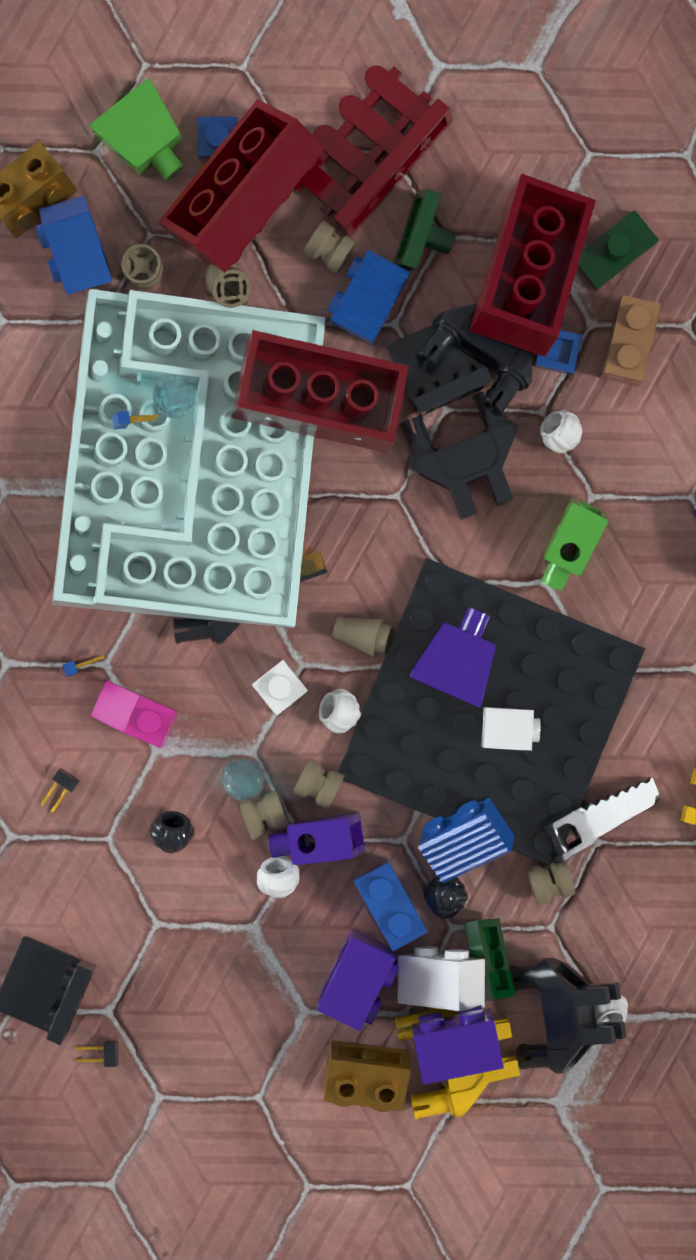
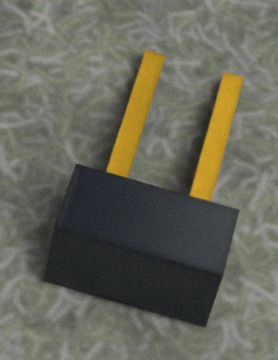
(65, 780)
(111, 1053)

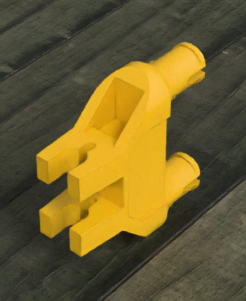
(462, 1091)

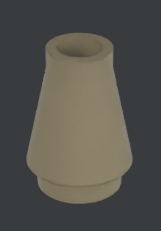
(365, 634)

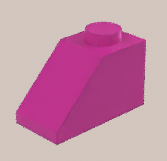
(134, 714)

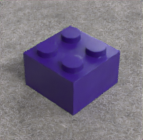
(356, 981)
(456, 1044)

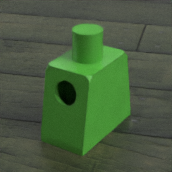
(141, 132)
(578, 525)

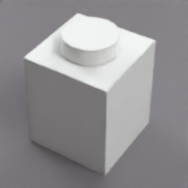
(280, 687)
(509, 728)

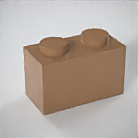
(630, 340)

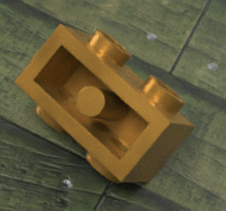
(31, 184)
(366, 1076)

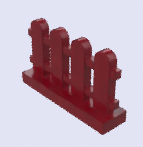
(401, 149)

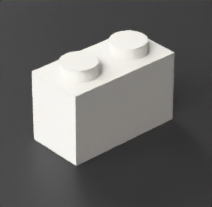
(441, 980)

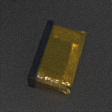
(312, 566)

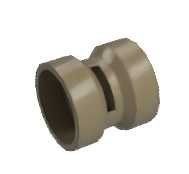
(332, 248)
(137, 262)
(218, 282)
(318, 783)
(264, 815)
(541, 882)

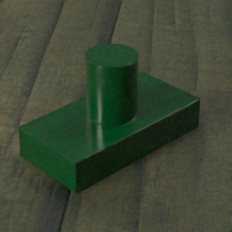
(421, 232)
(616, 250)
(488, 943)

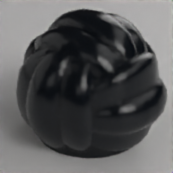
(171, 831)
(445, 898)

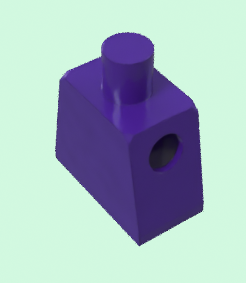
(458, 659)
(335, 838)

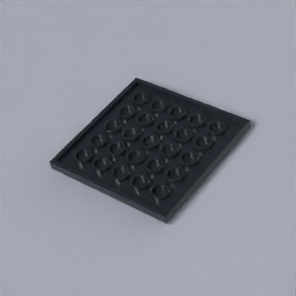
(427, 744)

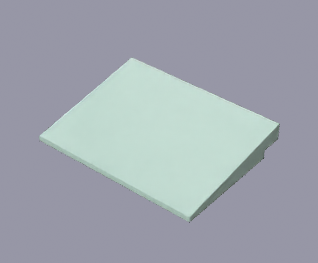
(188, 508)

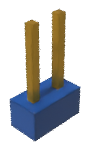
(122, 419)
(71, 669)

